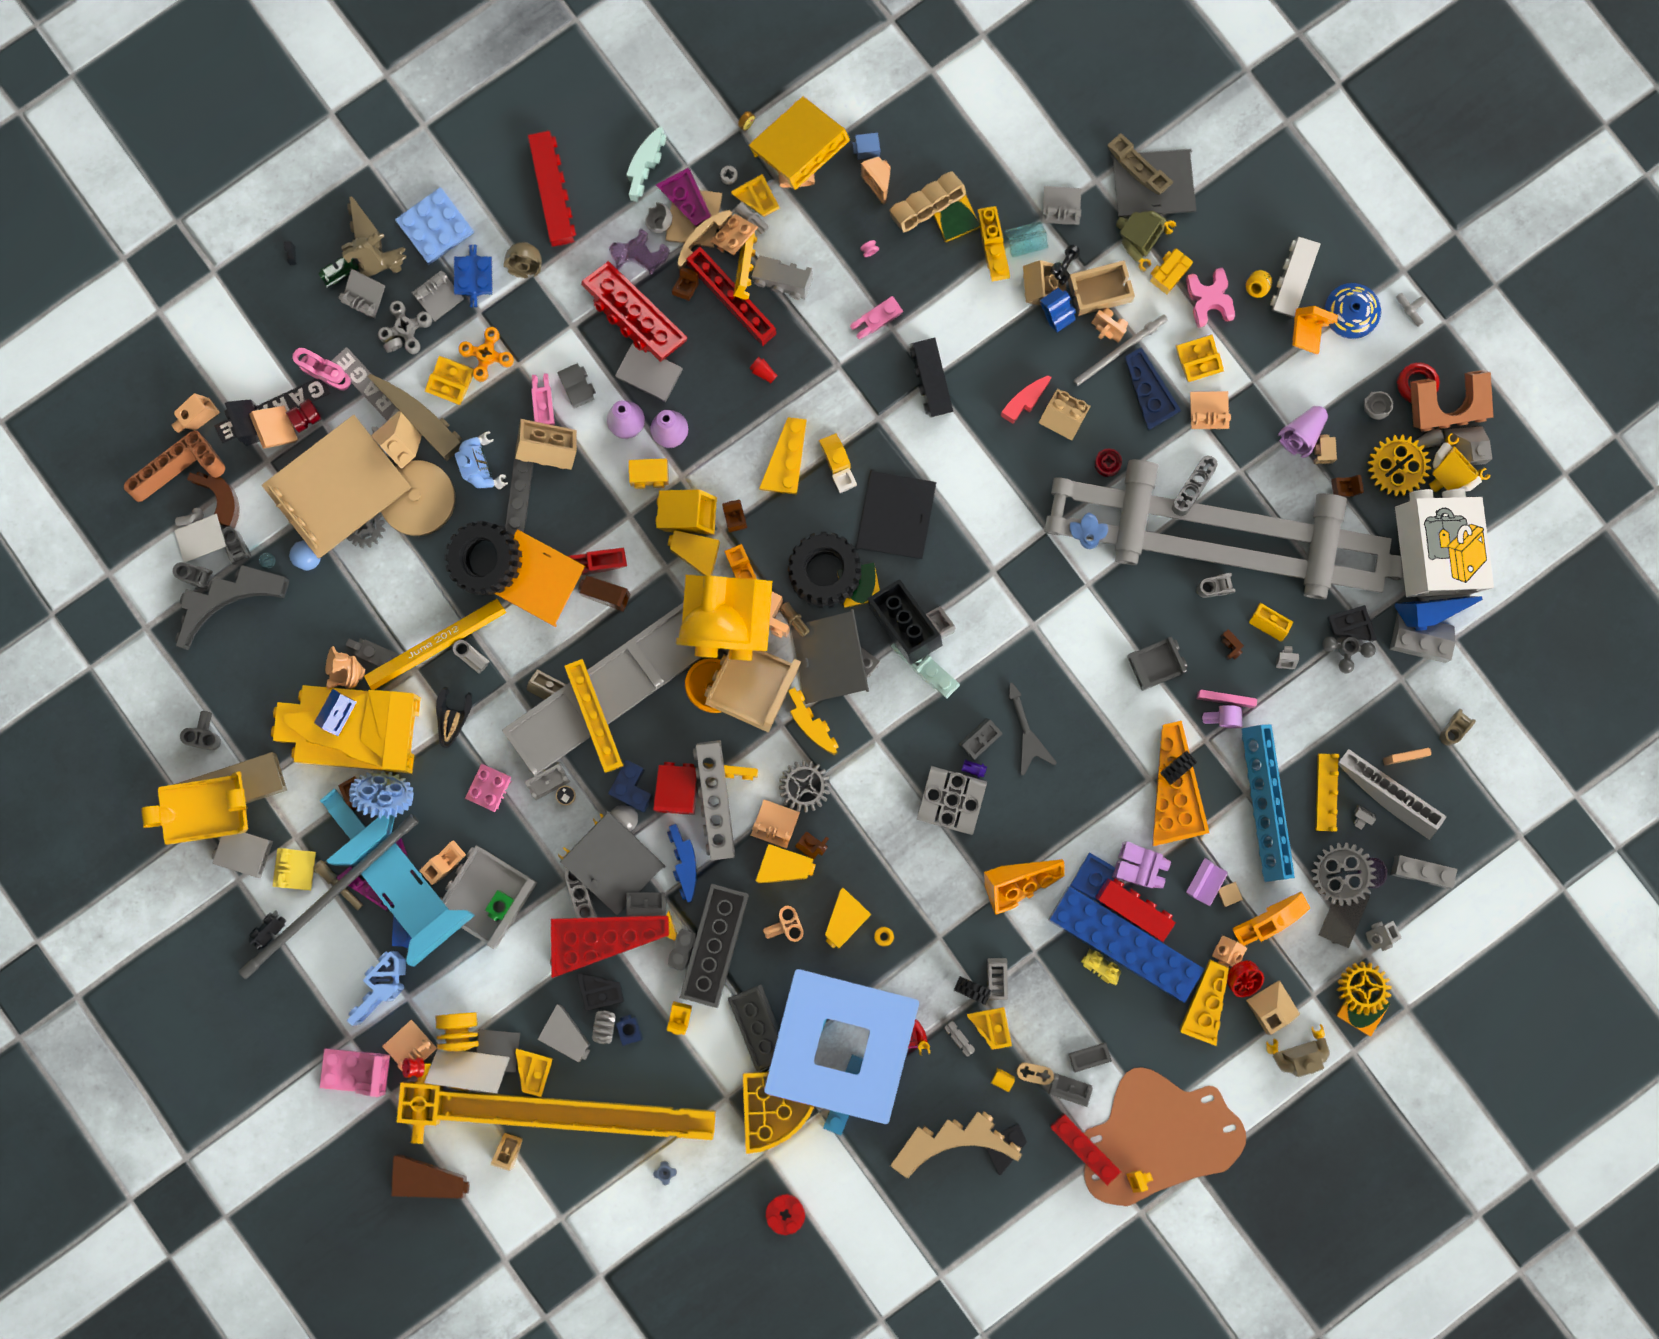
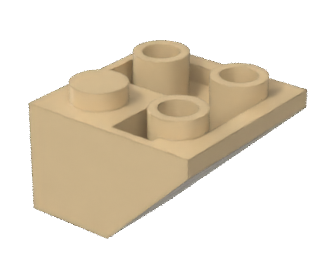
(1273, 1008)

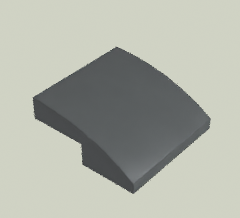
(499, 1044)

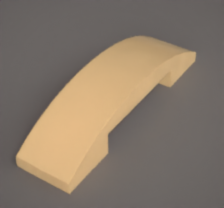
(717, 220)

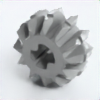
(603, 1027)

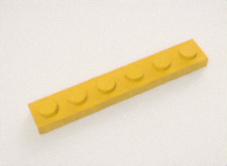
(593, 716)

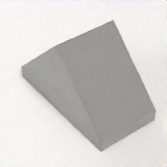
(941, 622)

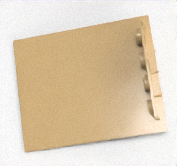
(336, 486)

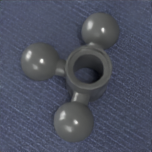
(1347, 665)

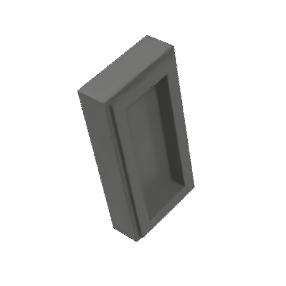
(1090, 1057)

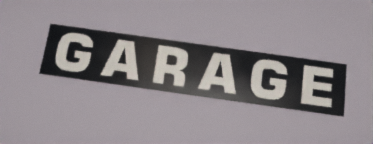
(313, 390)

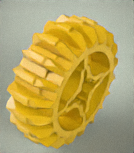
(1364, 980)

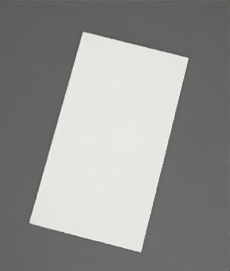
(467, 1070)

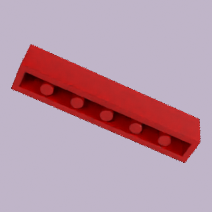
(551, 188)
(723, 289)

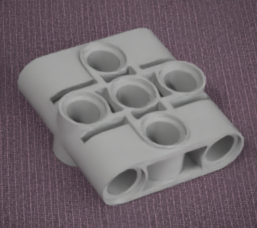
(974, 792)

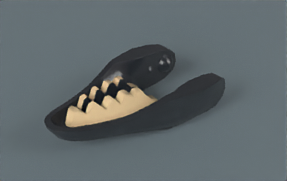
(450, 720)

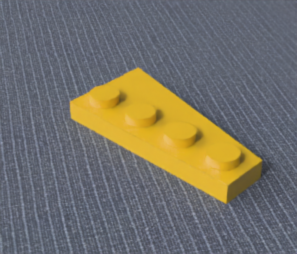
(785, 463)
(1204, 1012)

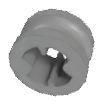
(726, 180)

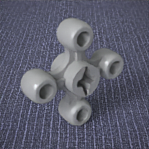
(412, 324)

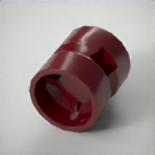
(303, 415)

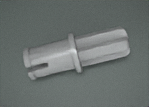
(752, 217)

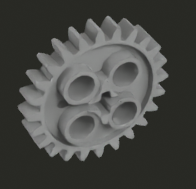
(1346, 891)

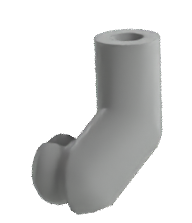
(189, 519)

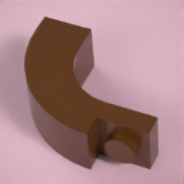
(227, 500)

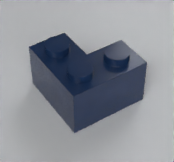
(626, 787)

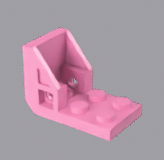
(355, 1071)

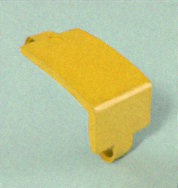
(199, 810)

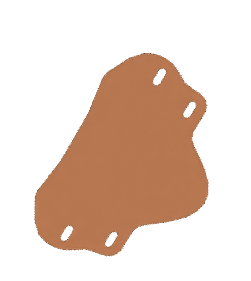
(1163, 1133)

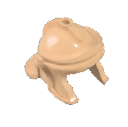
(343, 670)

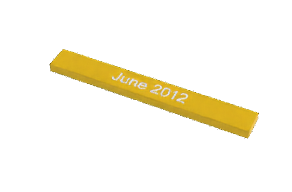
(434, 644)

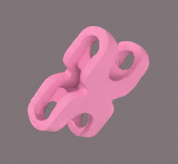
(1210, 297)
(321, 369)

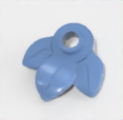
(1088, 528)

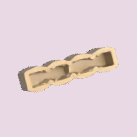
(929, 200)

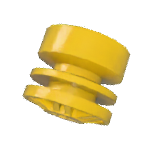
(457, 1031)

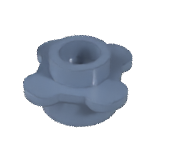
(665, 1178)

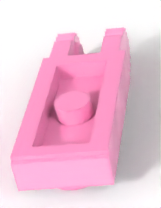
(878, 317)
(542, 401)

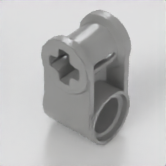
(1219, 585)

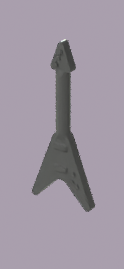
(1030, 743)

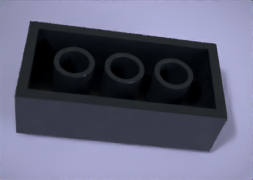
(905, 622)

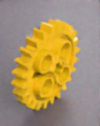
(1388, 452)

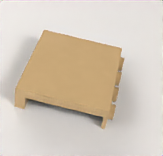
(752, 688)

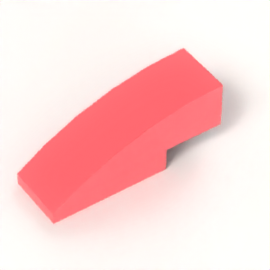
(1025, 399)

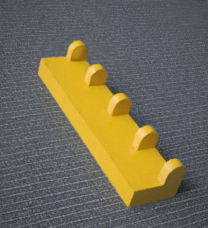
(744, 267)
(1326, 792)

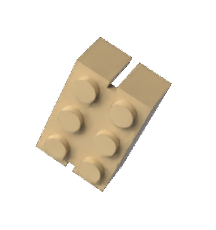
(1101, 288)

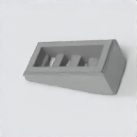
(997, 962)

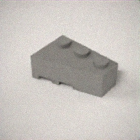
(782, 277)

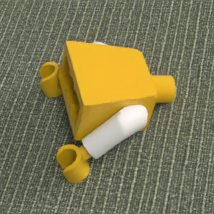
(1454, 470)

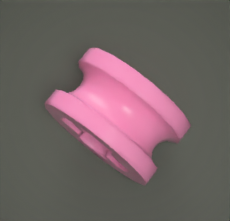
(869, 248)

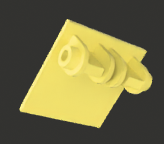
(294, 869)
(1109, 970)

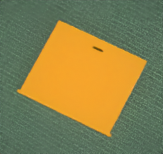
(543, 579)

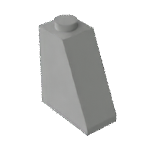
(564, 1035)

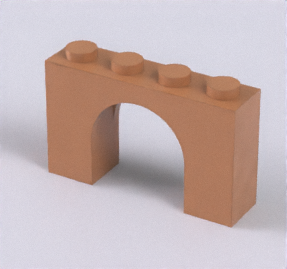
(1475, 407)

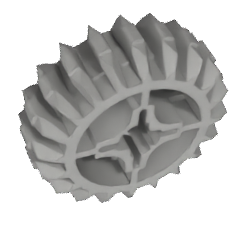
(790, 777)

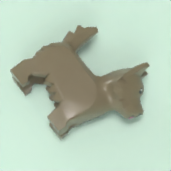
(370, 258)

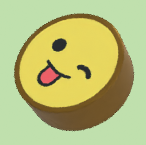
(746, 121)

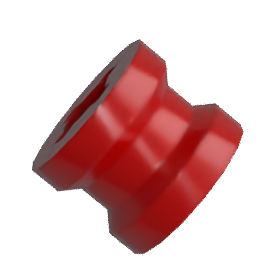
(413, 1067)

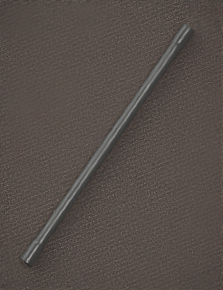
(403, 828)

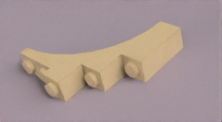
(978, 1133)

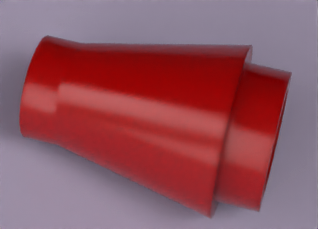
(763, 370)

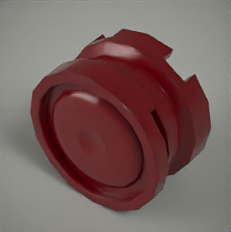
(1108, 462)

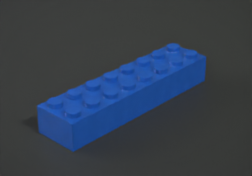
(1126, 944)

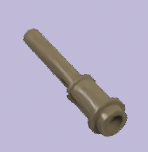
(331, 878)

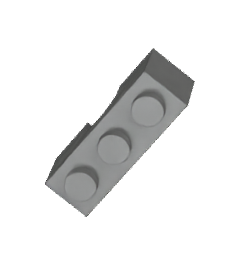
(1424, 871)

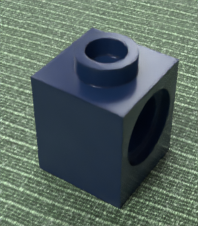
(627, 1039)

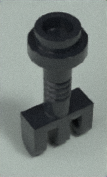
(1059, 269)

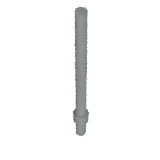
(1148, 329)

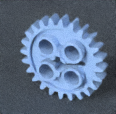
(381, 794)

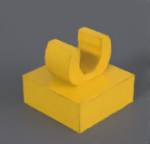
(1138, 1181)

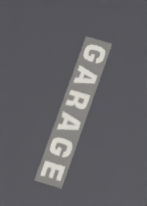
(359, 378)

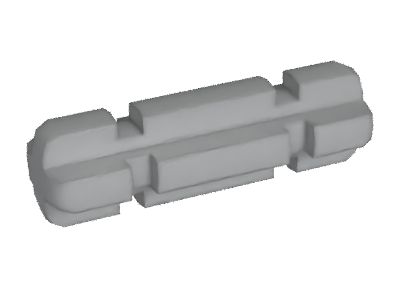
(959, 1038)

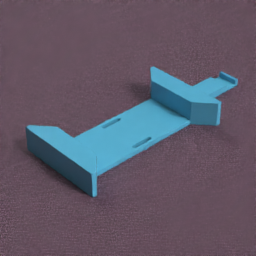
(416, 905)

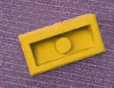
(1271, 622)

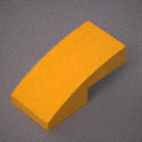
(740, 563)

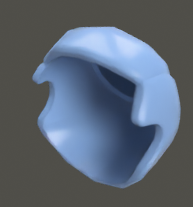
(303, 556)

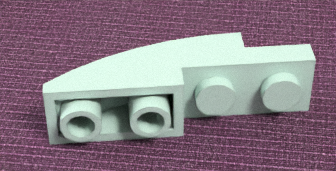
(646, 156)
(932, 674)

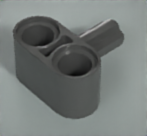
(201, 733)

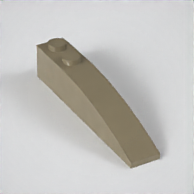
(429, 426)

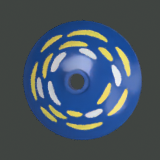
(1353, 322)

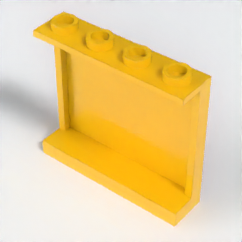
(800, 141)

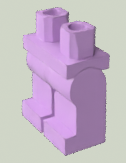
(1147, 866)

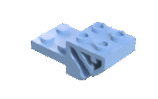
(390, 964)

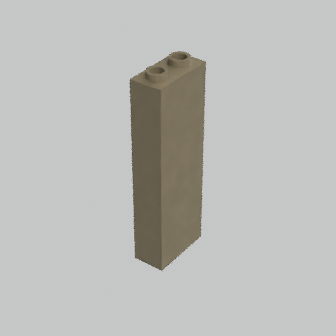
(259, 776)

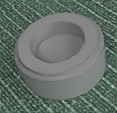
(393, 345)

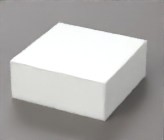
(844, 480)

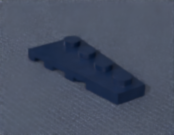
(1152, 394)

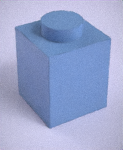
(866, 146)

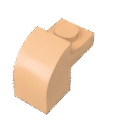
(443, 863)

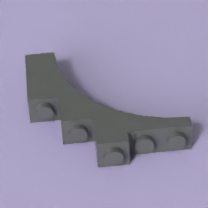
(201, 607)

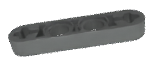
(1196, 486)

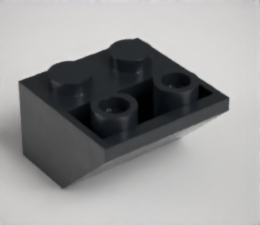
(242, 424)

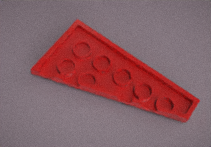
(590, 940)

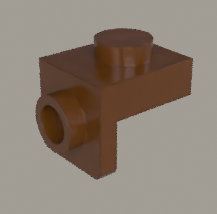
(686, 284)
(1347, 486)
(734, 515)

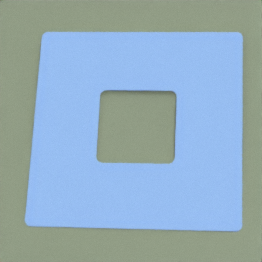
(862, 1095)

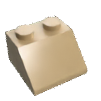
(1039, 281)
(398, 439)

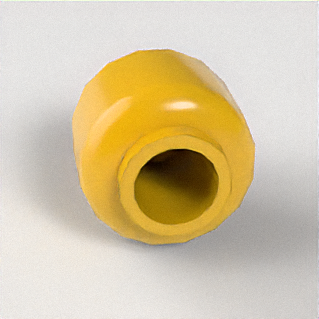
(1259, 284)

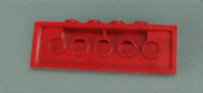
(633, 312)

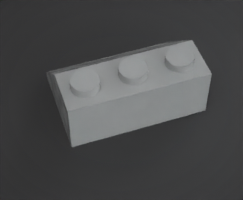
(1434, 643)

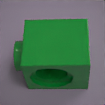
(499, 896)

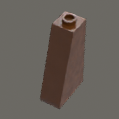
(422, 1179)

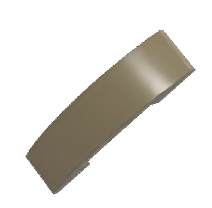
(1137, 166)

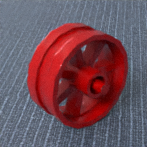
(1247, 981)

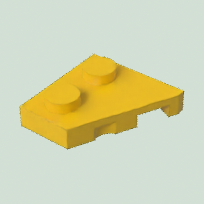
(757, 196)
(993, 1027)
(532, 1071)

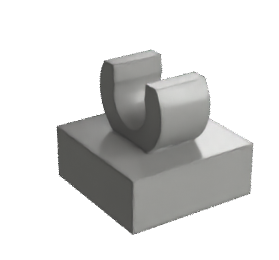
(1287, 659)
(1363, 816)

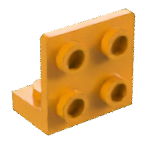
(1308, 327)

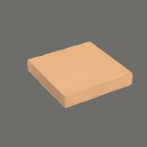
(273, 427)
(1407, 756)

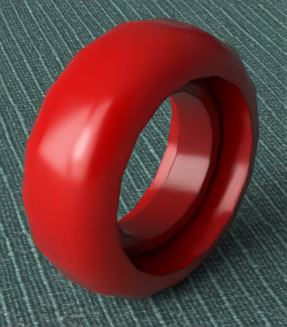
(1422, 368)

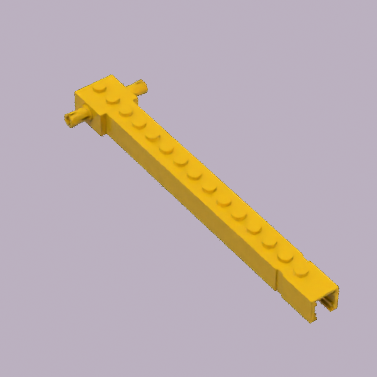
(428, 1104)

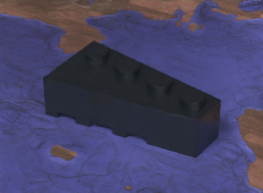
(931, 377)

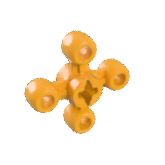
(478, 352)

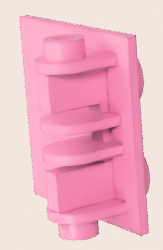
(488, 787)

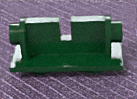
(332, 275)

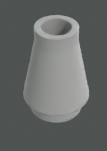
(1431, 438)

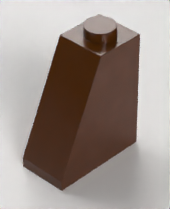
(604, 593)

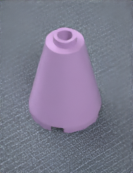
(625, 419)
(669, 428)
(1303, 432)

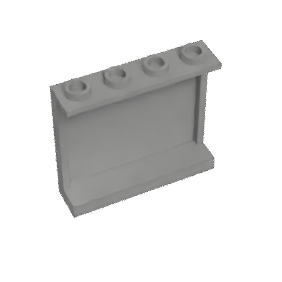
(477, 885)

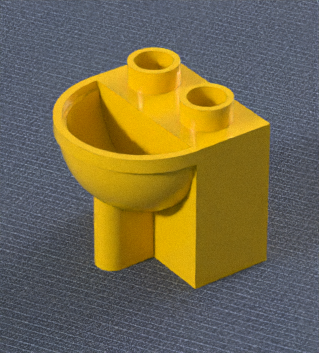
(725, 616)

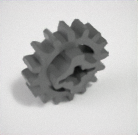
(360, 533)

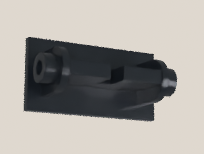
(261, 936)

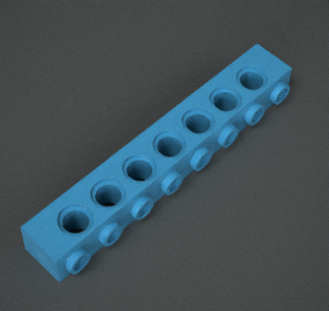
(1274, 810)

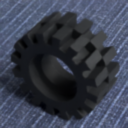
(1178, 767)
(972, 990)

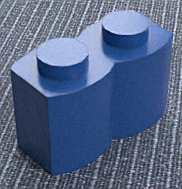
(1058, 309)

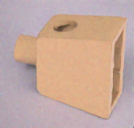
(194, 413)

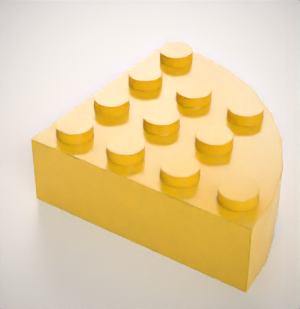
(768, 1117)

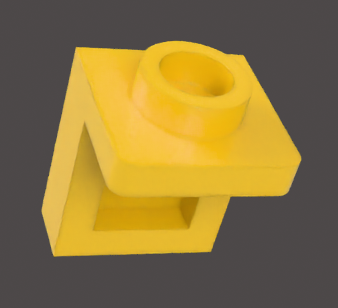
(679, 1018)

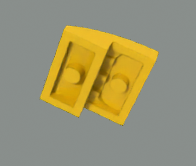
(1199, 358)
(449, 380)

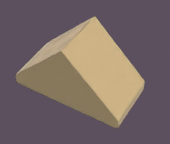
(507, 1152)

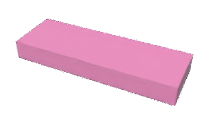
(1226, 698)

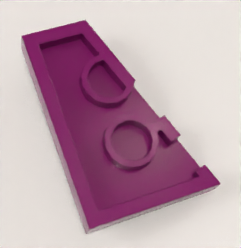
(686, 196)

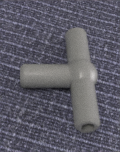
(1410, 308)

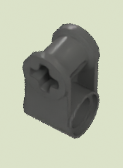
(236, 548)
(195, 575)

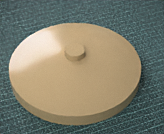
(426, 504)

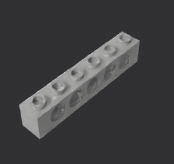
(714, 751)

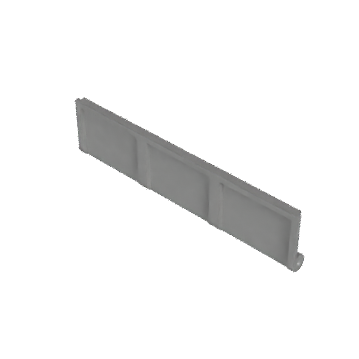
(619, 683)

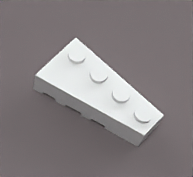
(1295, 276)

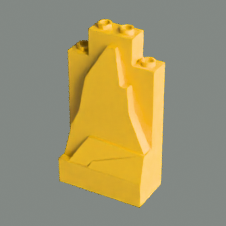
(373, 737)

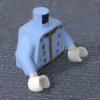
(474, 464)

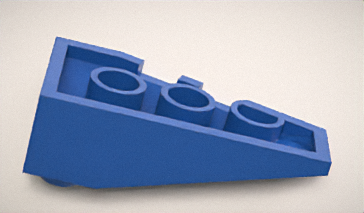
(1434, 611)

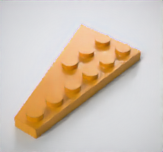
(1178, 805)

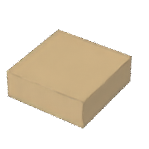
(1230, 894)

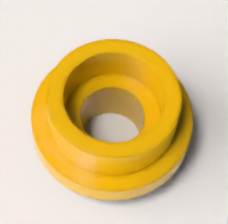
(884, 930)

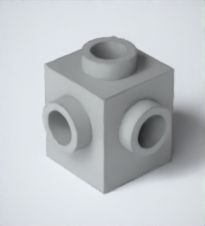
(1383, 935)

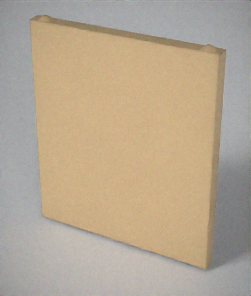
(682, 227)

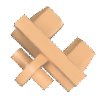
(1109, 327)

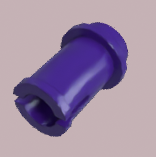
(974, 768)

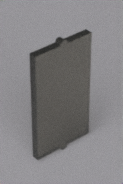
(1343, 921)

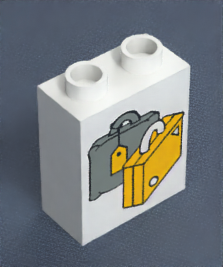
(1444, 544)

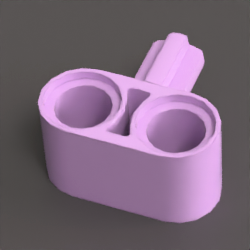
(1226, 717)

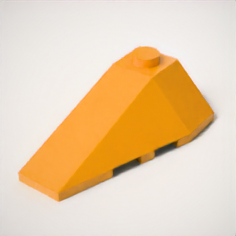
(1013, 883)

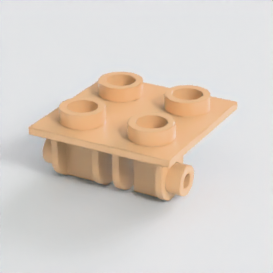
(733, 234)
(1209, 410)
(775, 823)
(409, 1043)

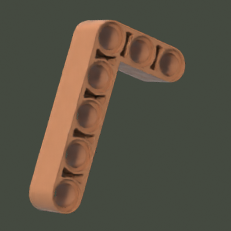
(171, 463)

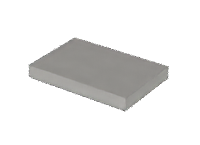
(648, 373)

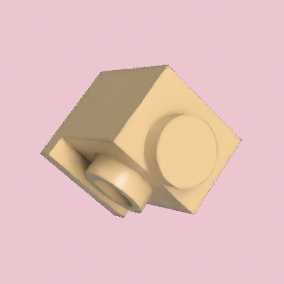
(1325, 450)

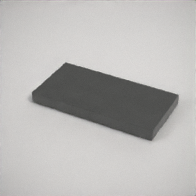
(756, 1025)

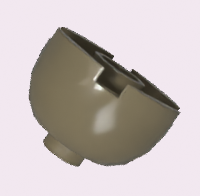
(523, 260)

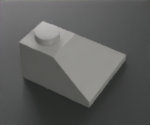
(1472, 444)

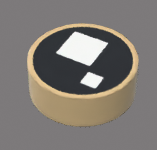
(565, 795)

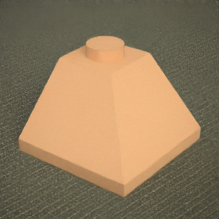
(877, 176)

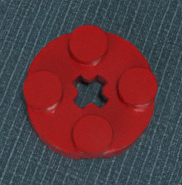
(779, 1205)

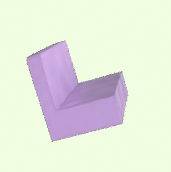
(1207, 882)

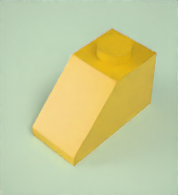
(835, 453)

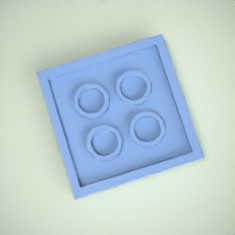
(434, 226)

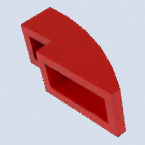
(601, 560)

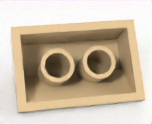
(546, 444)

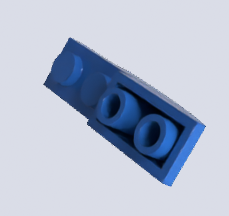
(687, 870)

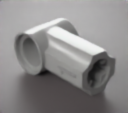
(471, 657)

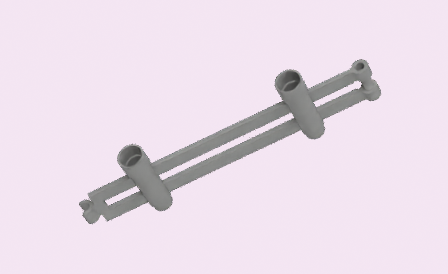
(1323, 535)

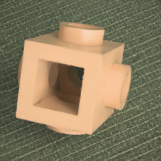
(1229, 952)

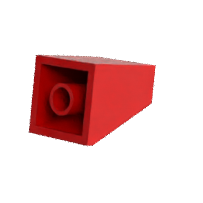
(676, 789)

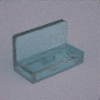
(1026, 239)

